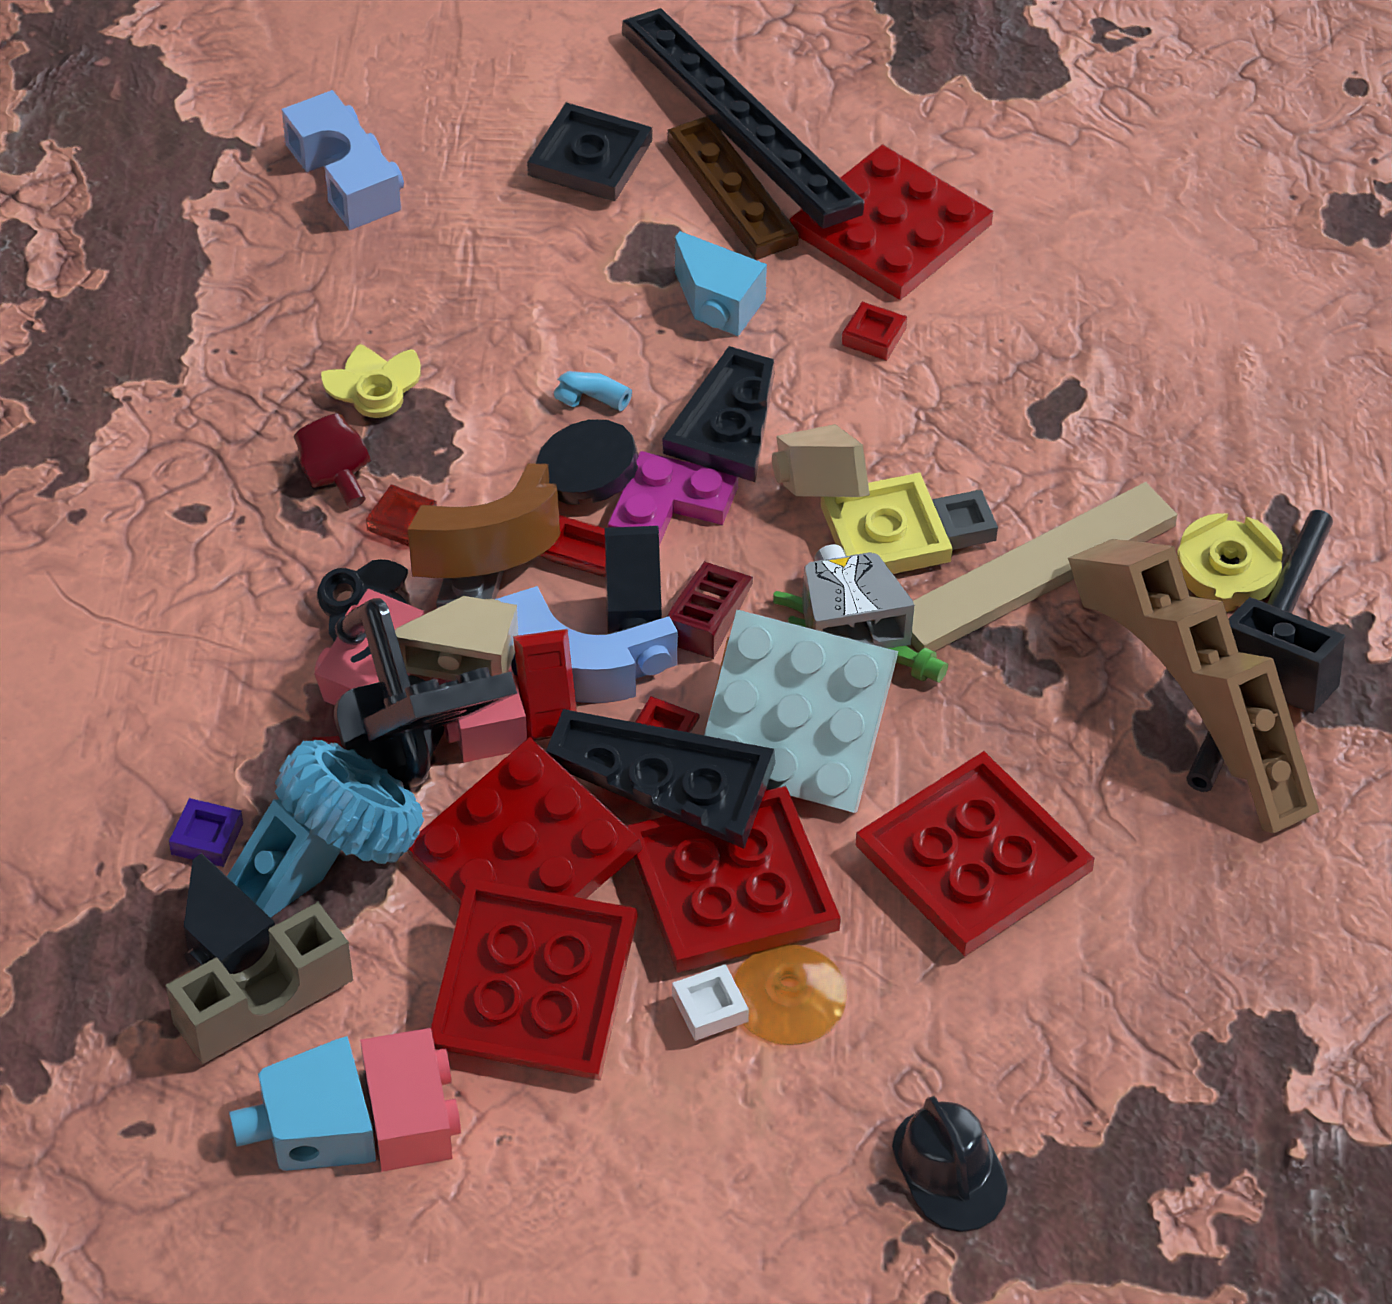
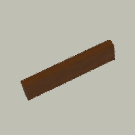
(732, 188)

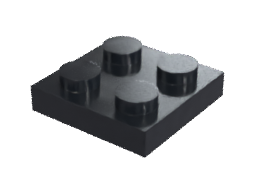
(590, 151)

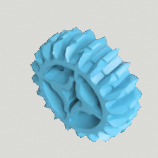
(349, 801)

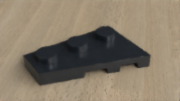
(726, 416)

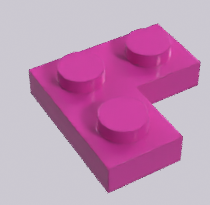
(671, 487)

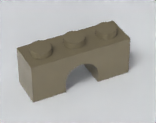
(302, 964)

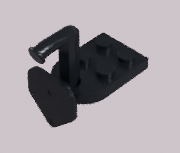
(402, 714)

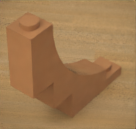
(1230, 689)

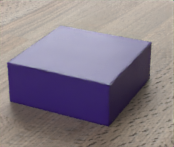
(206, 830)

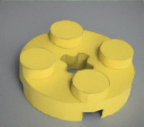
(1232, 583)

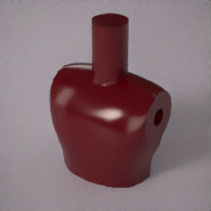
(332, 454)

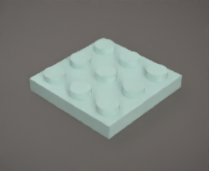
(808, 700)

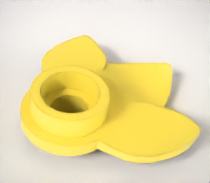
(372, 382)

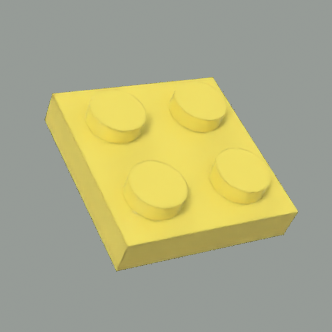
(892, 522)

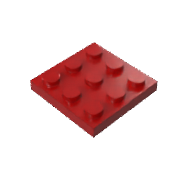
(907, 223)
(526, 829)
(974, 852)
(731, 899)
(533, 978)

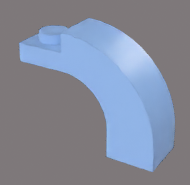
(602, 664)

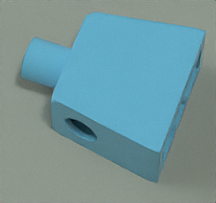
(310, 1111)

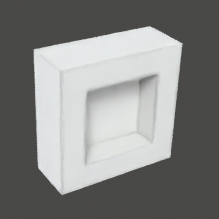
(710, 1002)

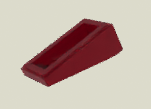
(698, 635)

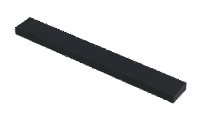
(743, 119)

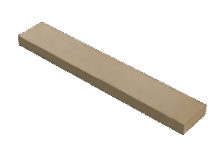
(1033, 567)

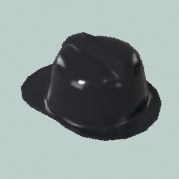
(950, 1166)

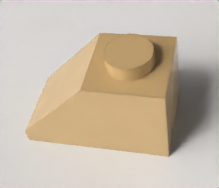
(821, 463)
(460, 638)

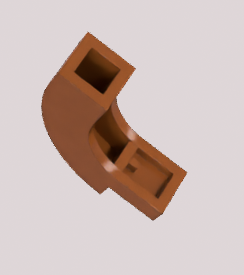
(488, 535)

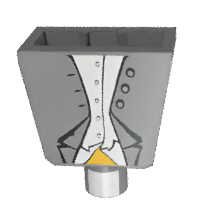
(856, 598)

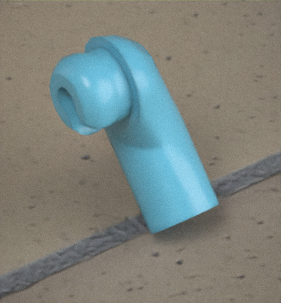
(595, 385)

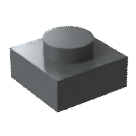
(966, 519)

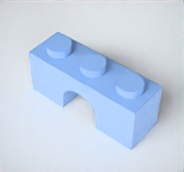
(358, 176)

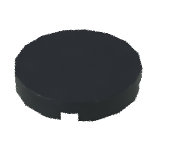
(590, 460)

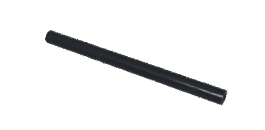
(1285, 597)

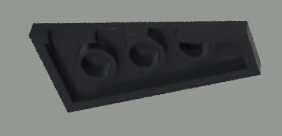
(675, 772)

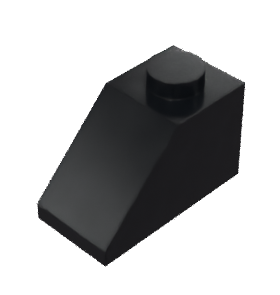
(632, 577)
(1303, 652)
(222, 921)

